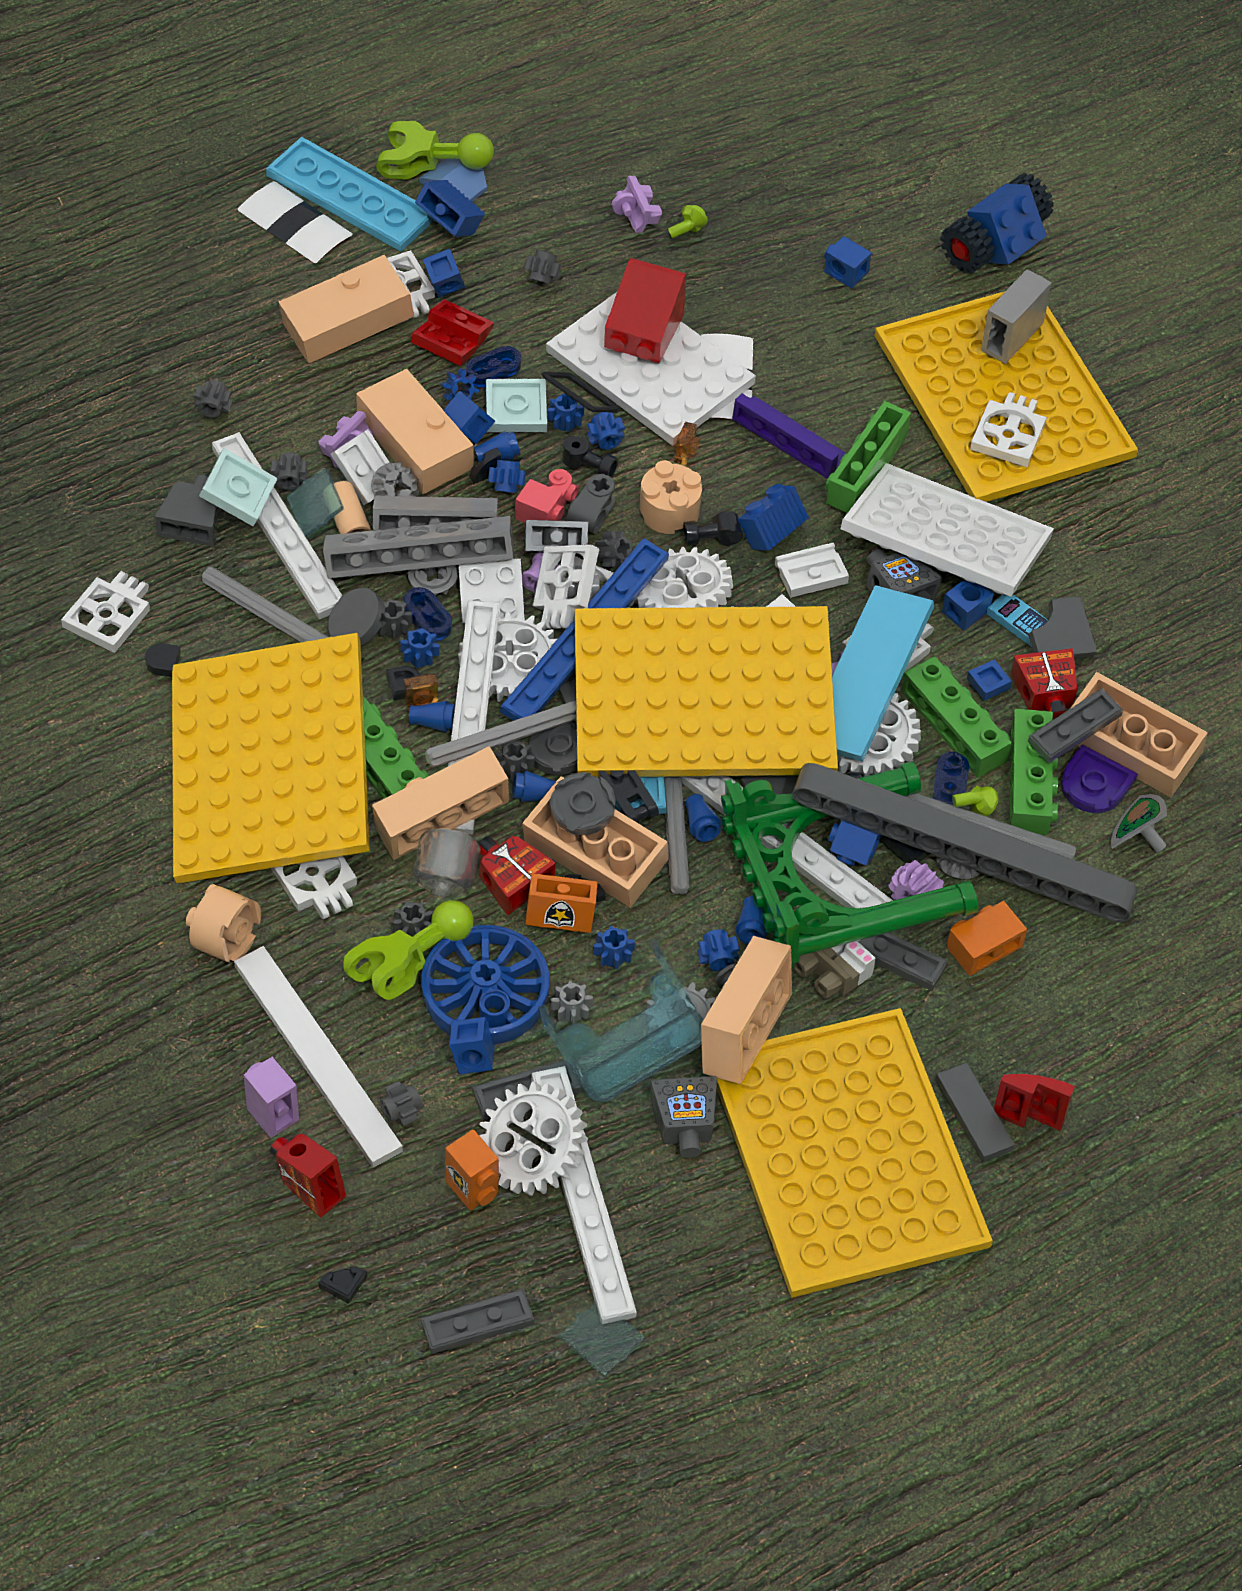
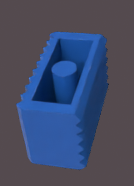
(450, 208)
(773, 517)

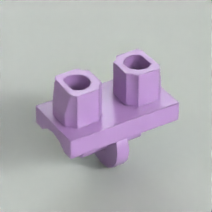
(635, 205)
(347, 430)

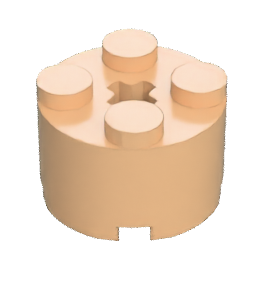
(670, 497)
(223, 923)

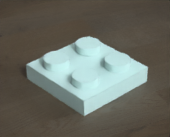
(517, 405)
(238, 487)

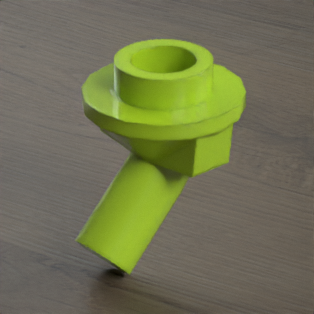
(694, 220)
(982, 800)

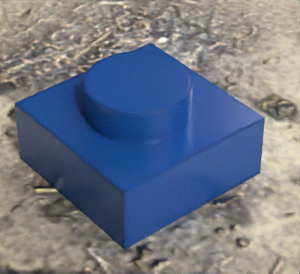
(989, 680)

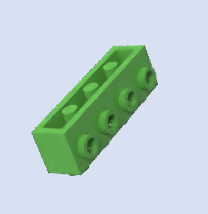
(868, 455)
(956, 716)
(387, 762)
(1031, 775)

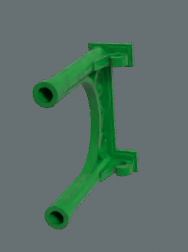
(818, 923)

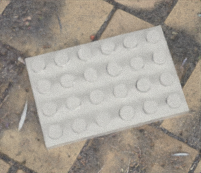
(685, 386)
(947, 529)

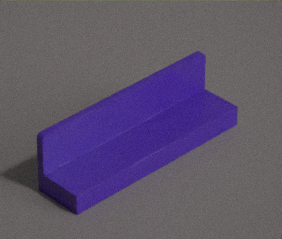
(787, 435)

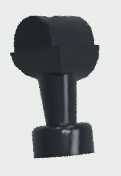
(577, 453)
(724, 527)

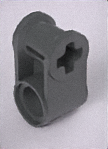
(593, 502)

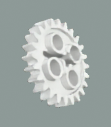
(699, 574)
(512, 657)
(896, 742)
(549, 1110)

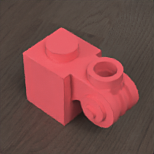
(543, 501)

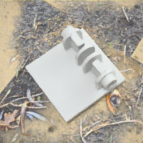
(492, 582)

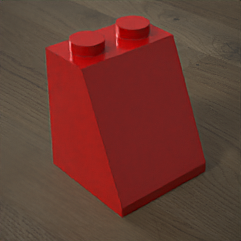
(646, 310)

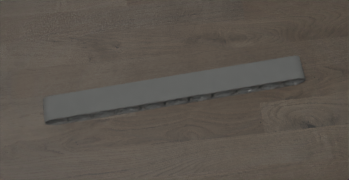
(965, 842)

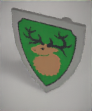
(1141, 818)

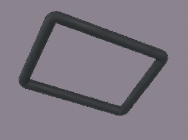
(549, 376)

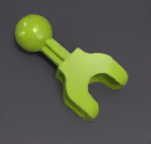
(421, 150)
(402, 955)

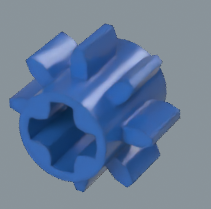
(467, 386)
(565, 413)
(606, 430)
(506, 476)
(419, 647)
(613, 947)
(718, 949)

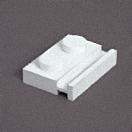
(359, 462)
(811, 570)

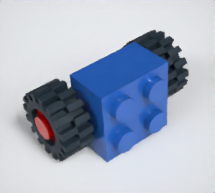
(999, 225)

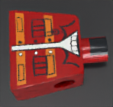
(1046, 680)
(508, 870)
(309, 1172)

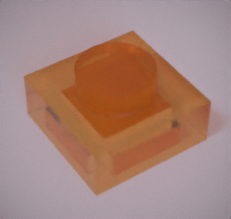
(686, 444)
(421, 690)

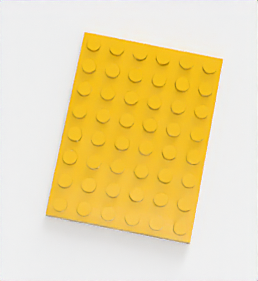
(954, 380)
(704, 690)
(268, 758)
(851, 1155)

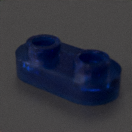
(494, 365)
(430, 615)
(950, 776)

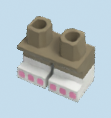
(839, 968)

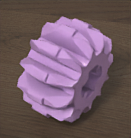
(913, 880)

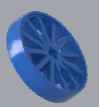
(487, 982)

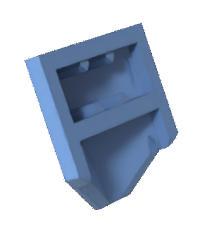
(466, 180)

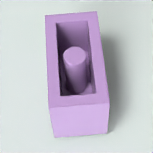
(271, 1096)

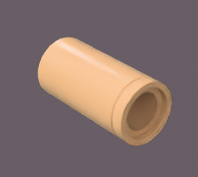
(352, 517)

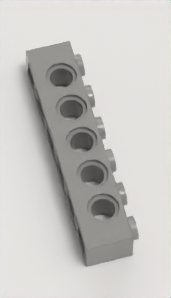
(418, 547)

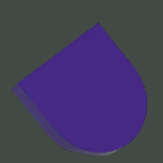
(1095, 781)

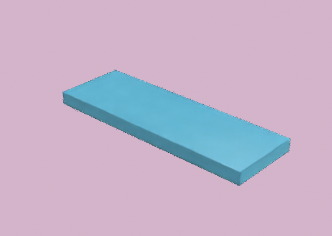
(350, 193)
(874, 666)

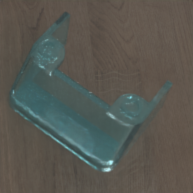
(639, 1045)

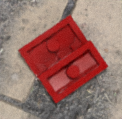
(452, 332)
(1034, 1098)

